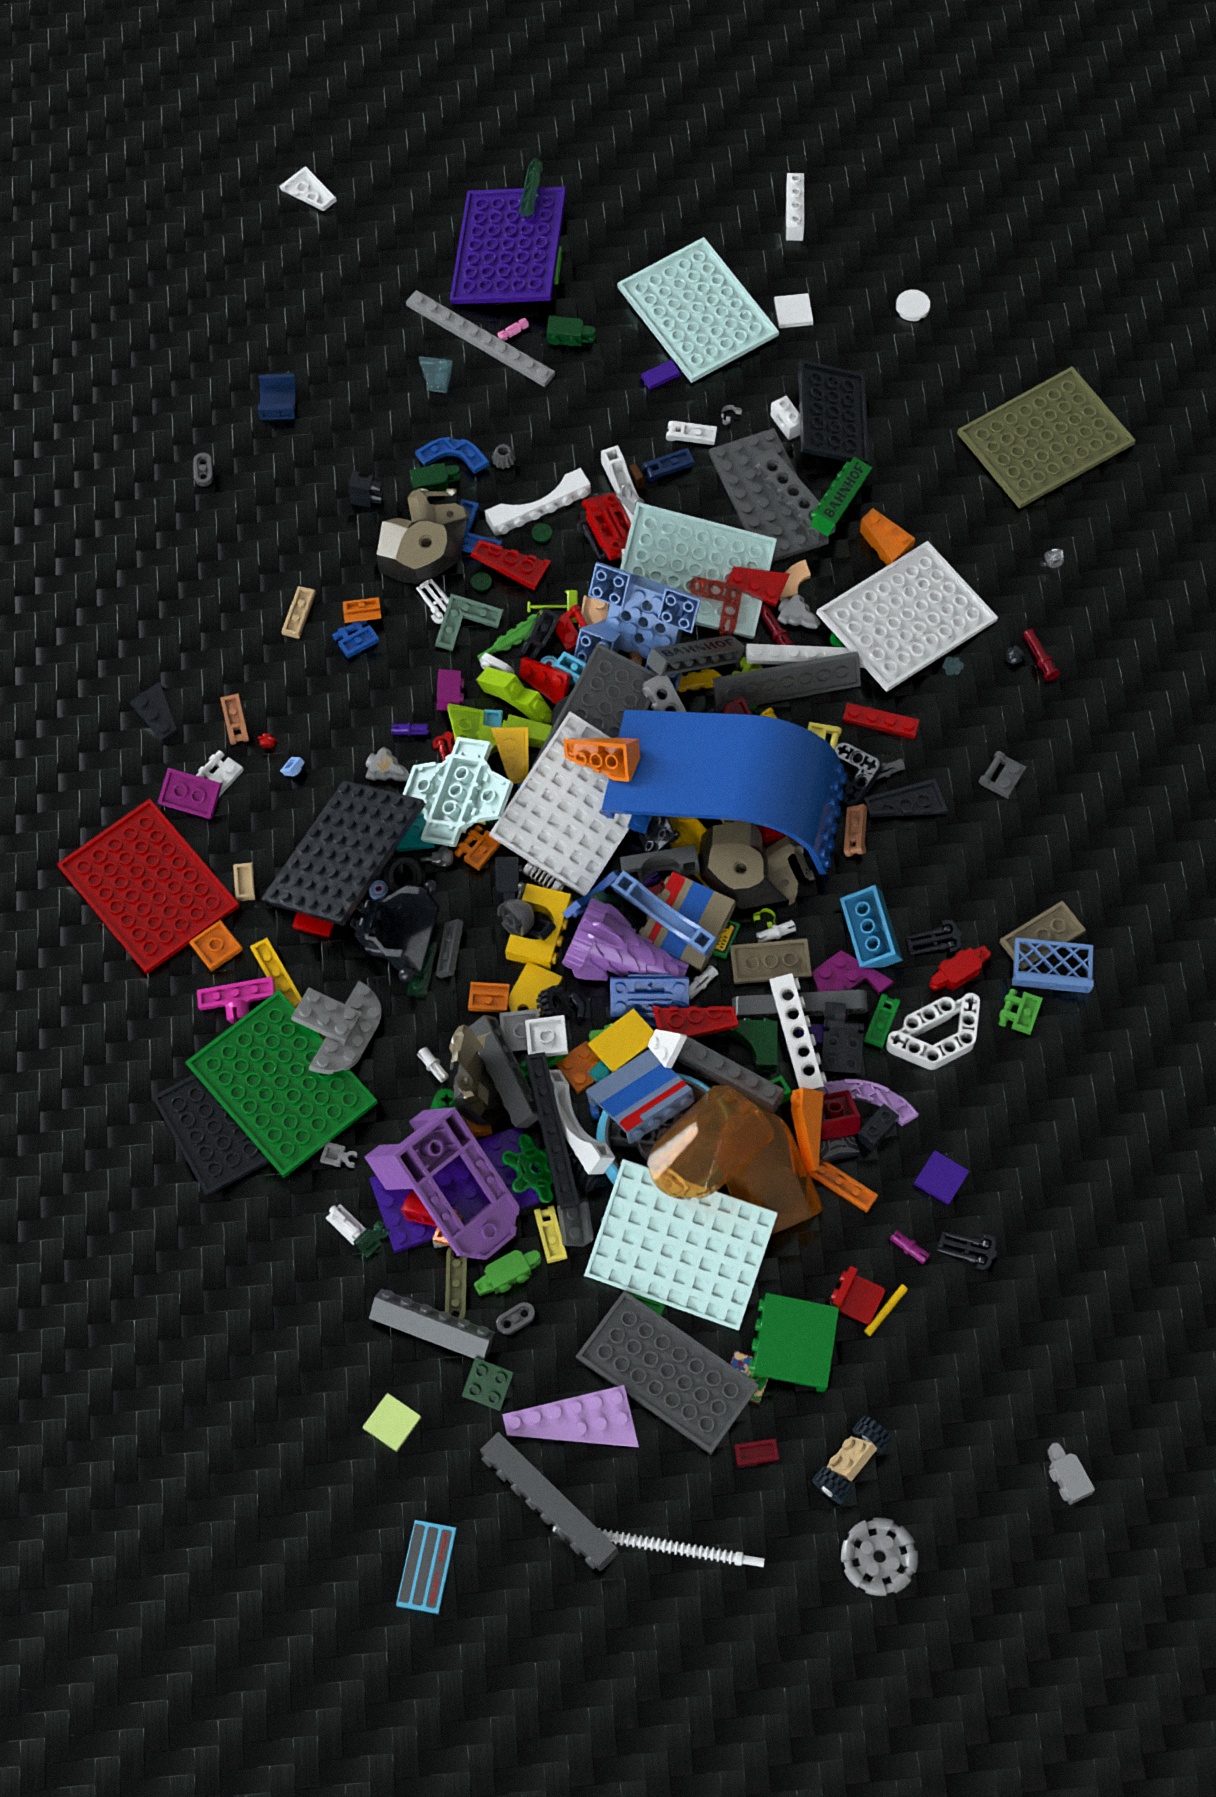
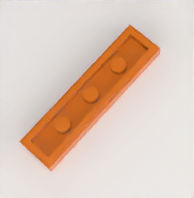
(845, 1185)

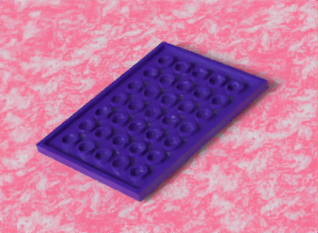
(504, 252)

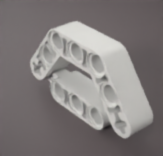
(907, 1034)

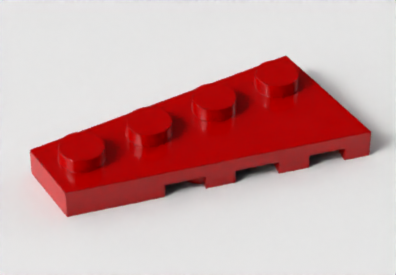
(520, 567)

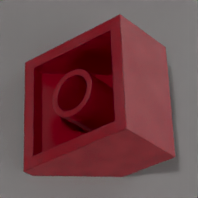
(839, 1116)

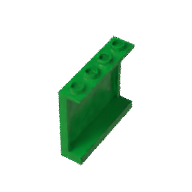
(794, 1341)

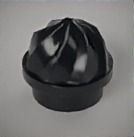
(1014, 655)

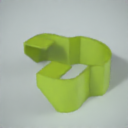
(756, 916)

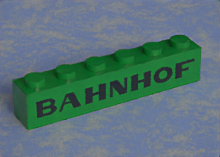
(839, 496)

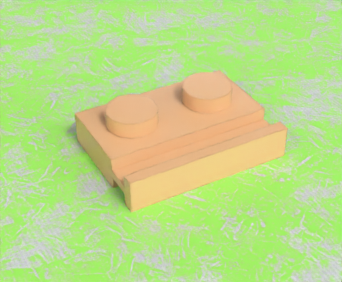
(594, 610)

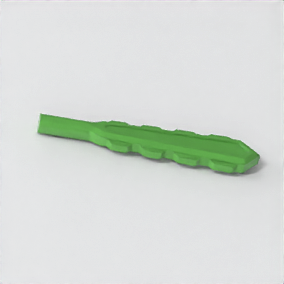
(513, 637)

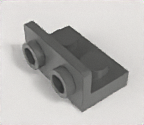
(576, 1225)

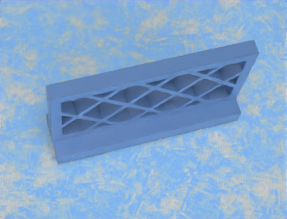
(1053, 981)

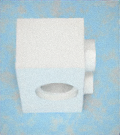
(786, 417)

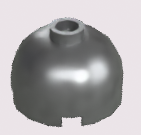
(517, 916)

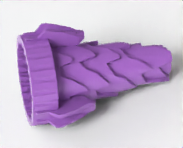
(610, 944)

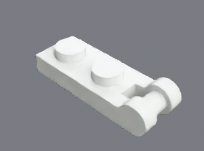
(691, 432)

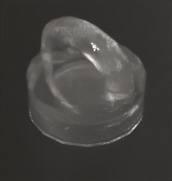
(1054, 555)

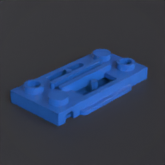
(645, 991)

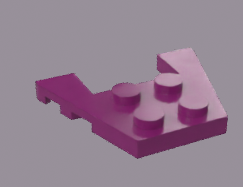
(844, 973)

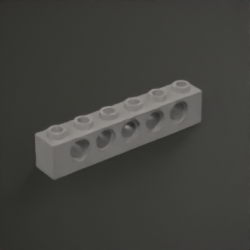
(664, 685)

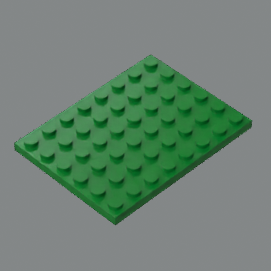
(266, 1085)

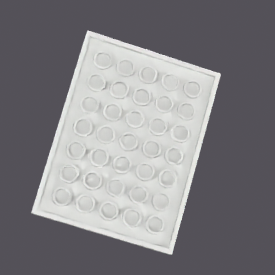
(907, 615)

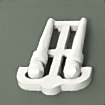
(437, 616)

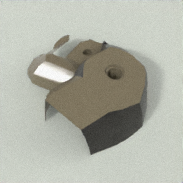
(427, 544)
(741, 868)
(472, 1085)

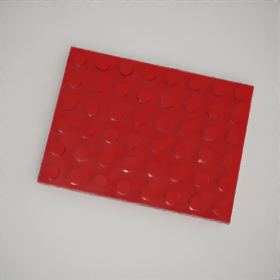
(148, 885)

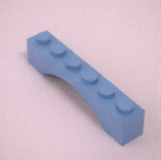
(663, 914)

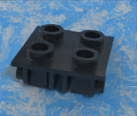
(658, 835)

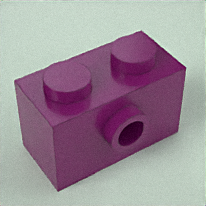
(448, 688)

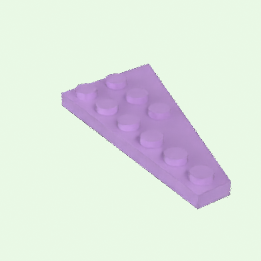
(588, 1418)

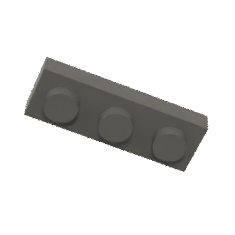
(449, 948)

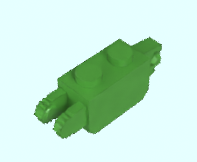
(507, 1271)

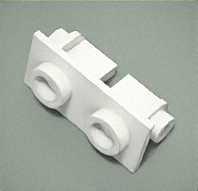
(345, 1223)

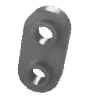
(203, 471)
(514, 1317)

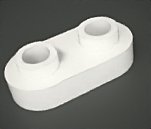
(490, 661)

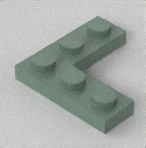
(459, 608)

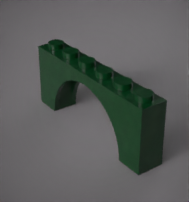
(759, 1038)

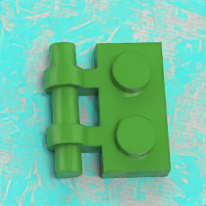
(1026, 1014)

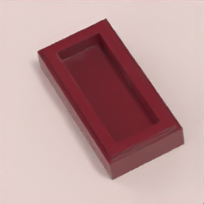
(756, 1452)

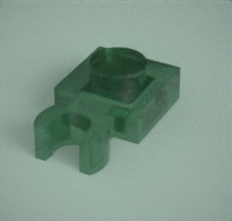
(369, 1239)

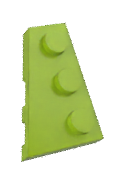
(465, 720)

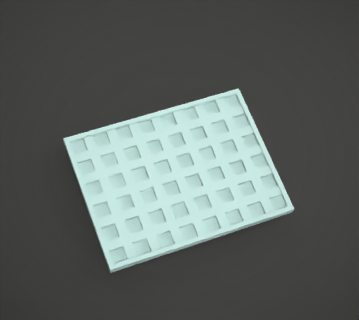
(681, 1251)

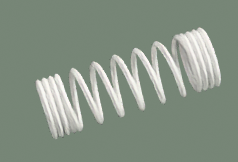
(529, 869)

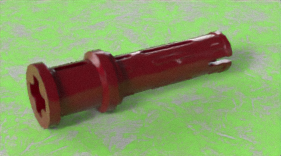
(779, 634)
(1045, 661)

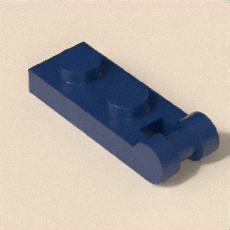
(668, 464)

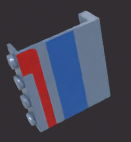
(641, 1095)

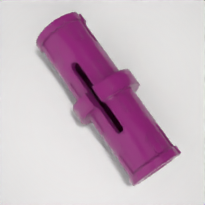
(910, 1246)

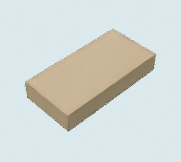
(244, 882)

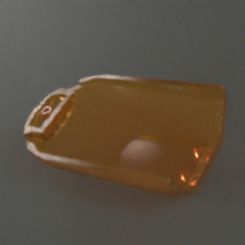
(708, 1144)
(778, 1179)

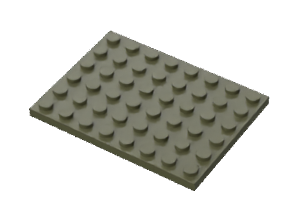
(1046, 437)

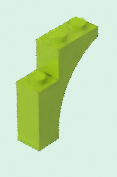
(511, 690)
(537, 732)

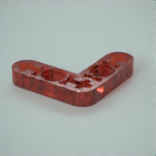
(728, 601)

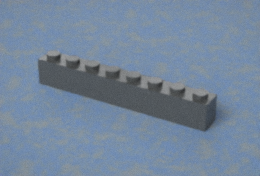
(549, 1502)

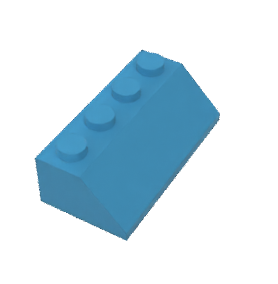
(871, 928)

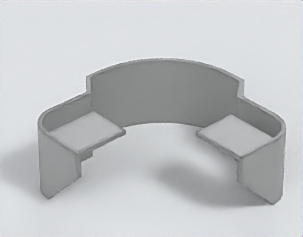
(730, 407)

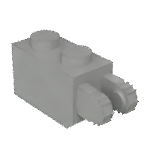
(1069, 1475)

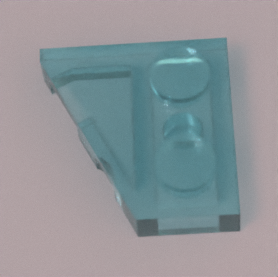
(436, 373)

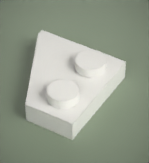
(666, 1046)

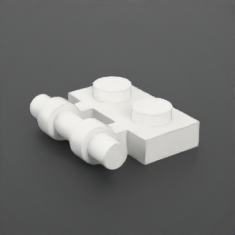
(226, 771)

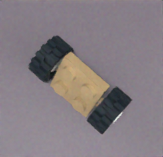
(851, 1459)

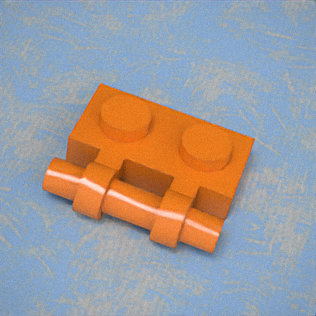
(481, 851)

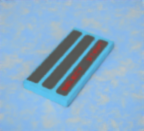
(426, 1567)

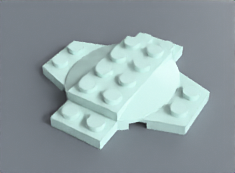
(458, 791)

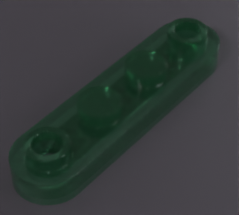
(530, 188)

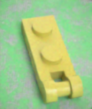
(550, 1235)

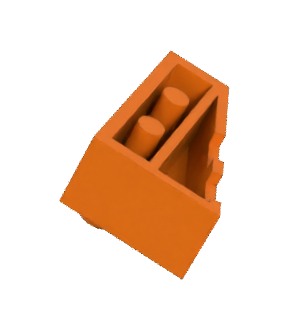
(886, 537)

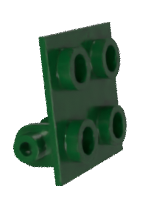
(487, 1384)

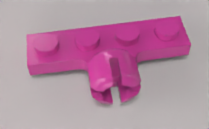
(236, 996)

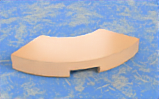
(798, 573)

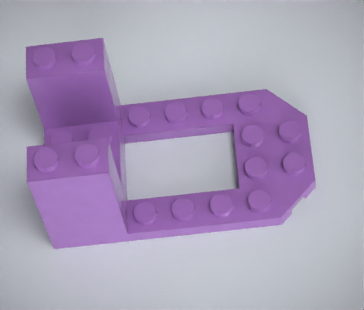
(437, 1140)

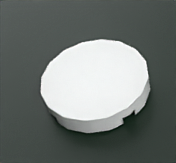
(913, 305)

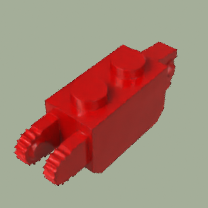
(959, 969)

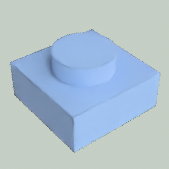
(292, 766)

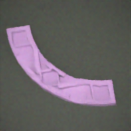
(874, 1094)

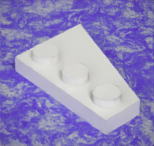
(308, 189)

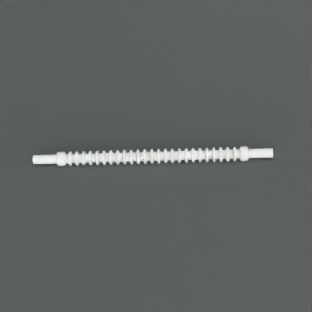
(737, 1558)

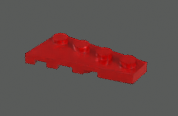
(695, 1020)

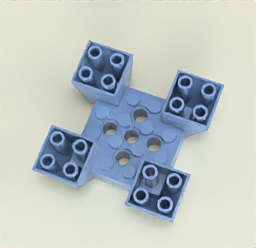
(623, 630)

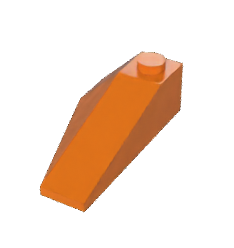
(607, 756)
(807, 1119)

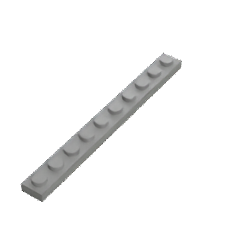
(480, 338)

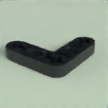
(864, 772)

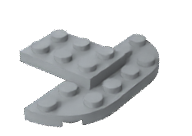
(346, 1026)

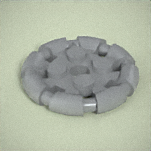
(892, 1554)

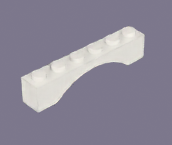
(617, 472)
(506, 517)
(592, 1153)

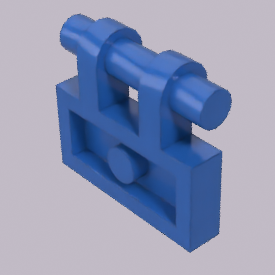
(357, 641)

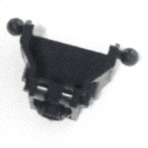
(399, 927)

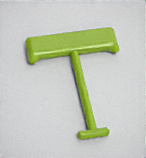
(572, 599)

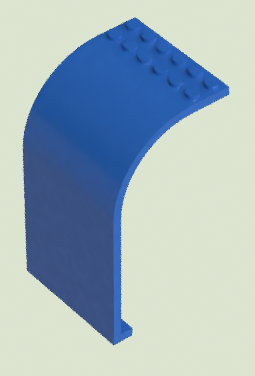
(733, 770)

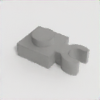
(335, 1155)

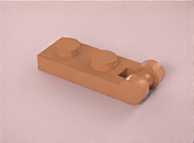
(234, 718)
(855, 830)

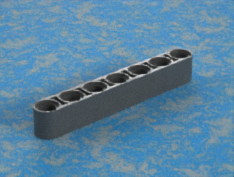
(764, 1005)

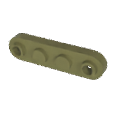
(456, 1284)

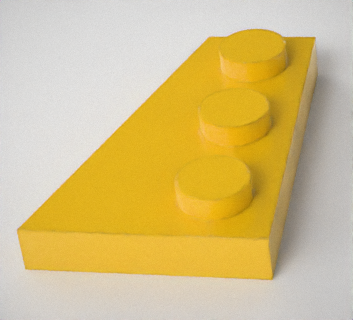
(513, 750)

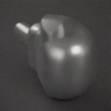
(442, 858)

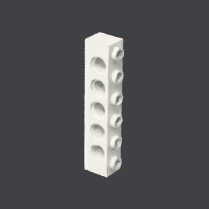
(789, 984)

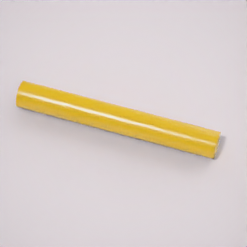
(885, 1310)

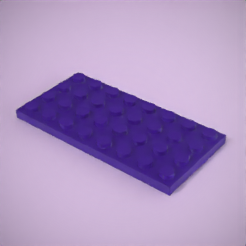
(458, 1188)

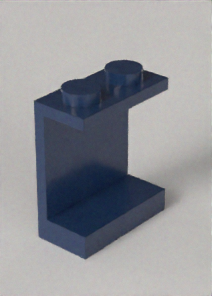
(277, 396)

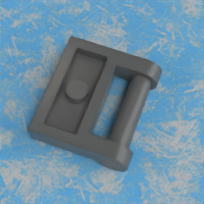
(1008, 777)

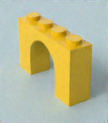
(537, 951)

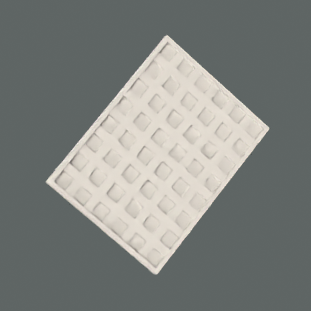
(559, 814)

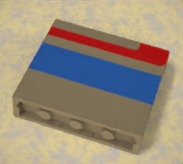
(698, 905)

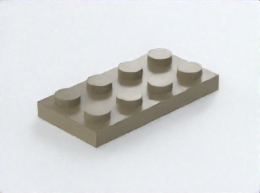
(1052, 925)
(770, 960)

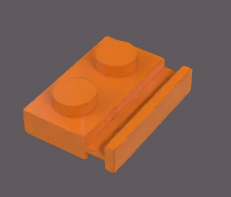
(362, 610)
(488, 997)

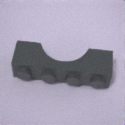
(680, 860)

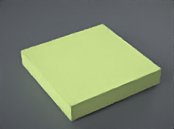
(392, 1422)

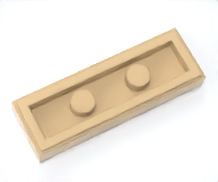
(298, 612)

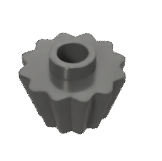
(503, 456)

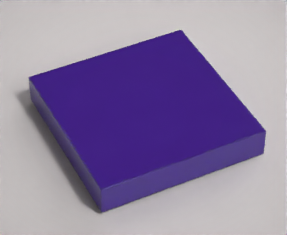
(941, 1177)

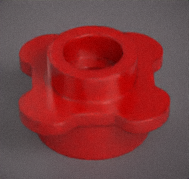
(267, 740)

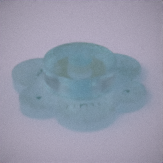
(952, 665)

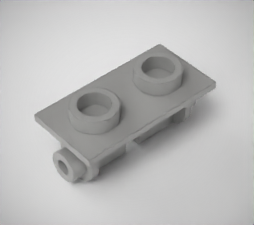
(629, 497)

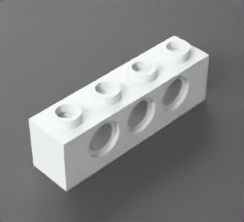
(795, 206)

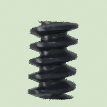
(590, 1181)

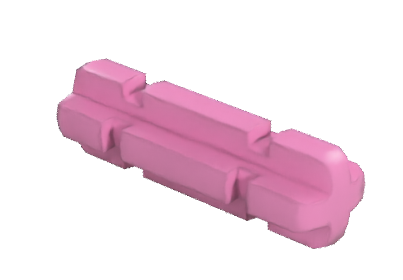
(513, 329)

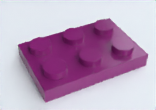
(189, 793)

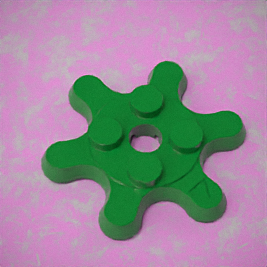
(528, 1178)

